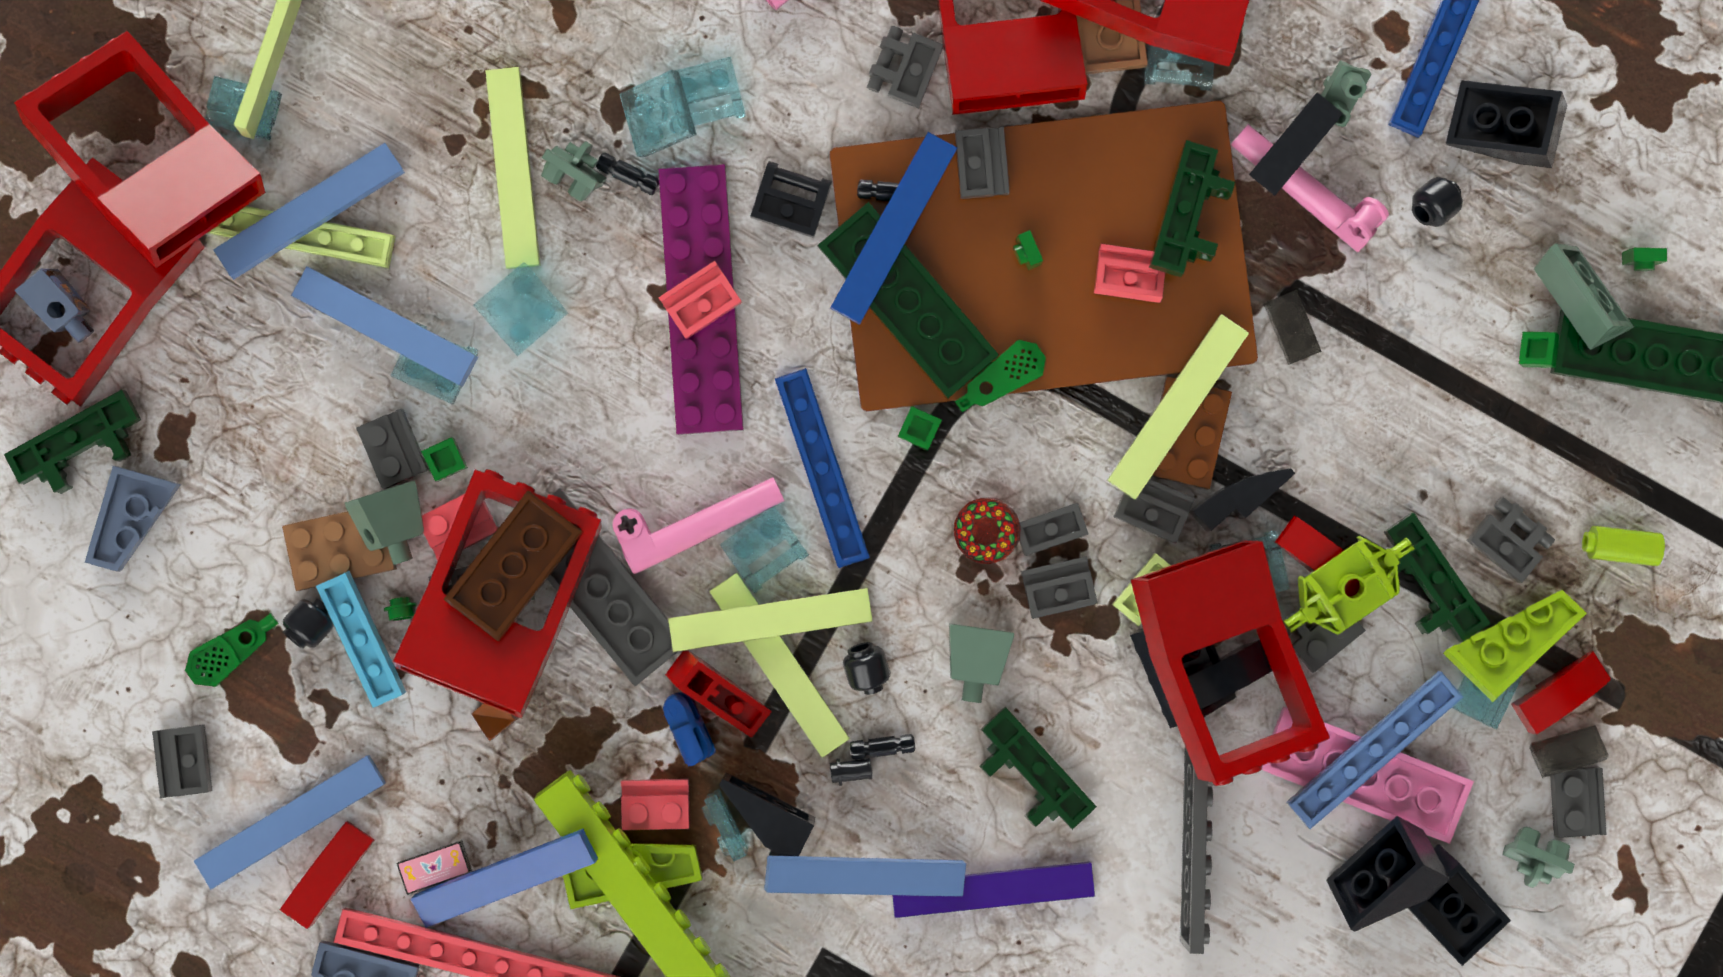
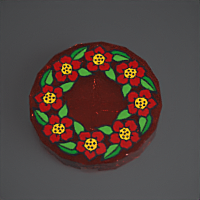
(987, 530)

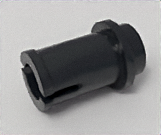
(850, 770)

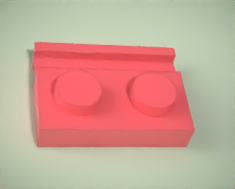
(1127, 274)
(700, 300)
(440, 520)
(655, 804)

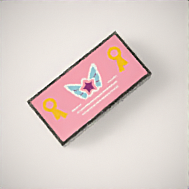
(434, 867)

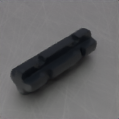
(627, 173)
(882, 190)
(882, 746)

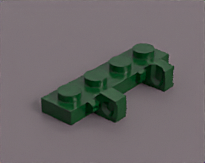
(1192, 184)
(98, 425)
(1450, 600)
(1055, 789)

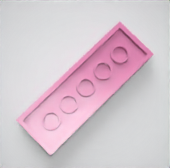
(1401, 788)

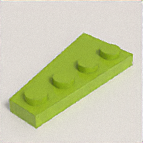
(1507, 650)
(668, 863)

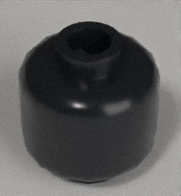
(1437, 202)
(307, 623)
(866, 668)

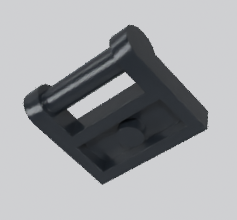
(787, 209)

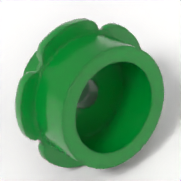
(400, 609)

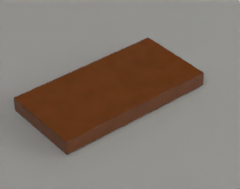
(513, 565)

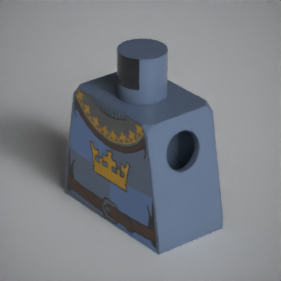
(46, 294)

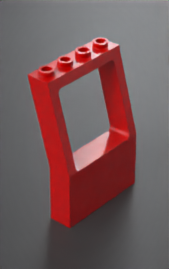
(1187, 27)
(1012, 61)
(173, 196)
(89, 232)
(1206, 604)
(458, 653)

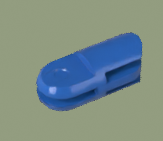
(688, 728)

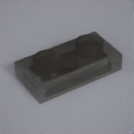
(1292, 327)
(1568, 751)

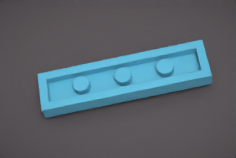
(361, 639)

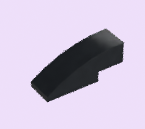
(1296, 143)
(1239, 497)
(1229, 673)

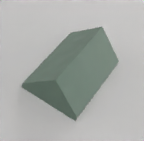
(1582, 295)

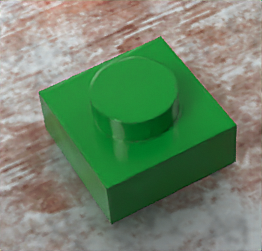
(1027, 251)
(1644, 258)
(1539, 349)
(919, 428)
(444, 459)

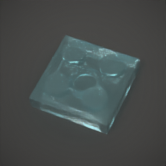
(658, 113)
(520, 308)

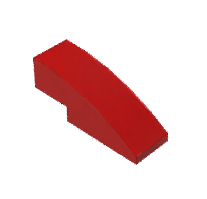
(1311, 548)
(1561, 693)
(327, 875)

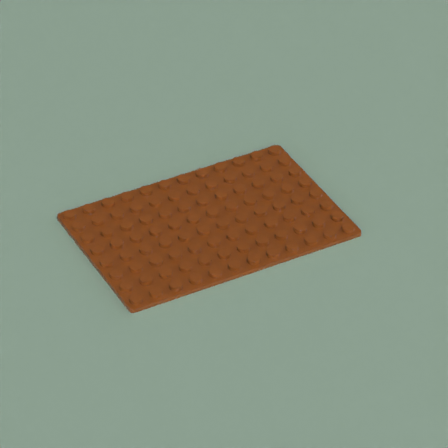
(1073, 189)

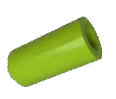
(1624, 545)

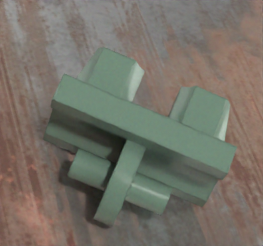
(1345, 88)
(561, 162)
(1535, 862)

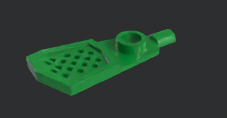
(1000, 378)
(232, 647)

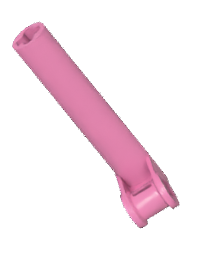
(1351, 225)
(647, 549)

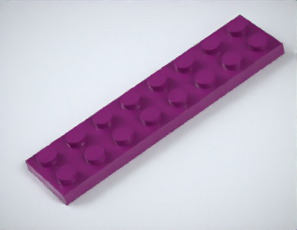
(693, 237)

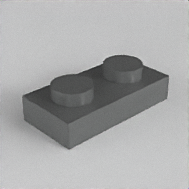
(1052, 529)

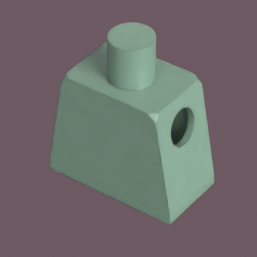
(389, 519)
(977, 657)

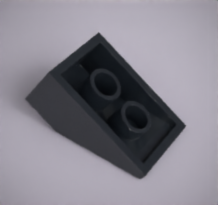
(1508, 122)
(774, 821)
(1387, 875)
(1460, 912)

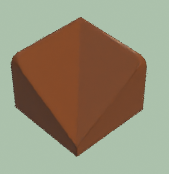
(492, 720)

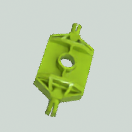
(1323, 591)

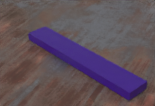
(1005, 889)

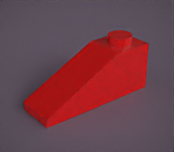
(717, 693)

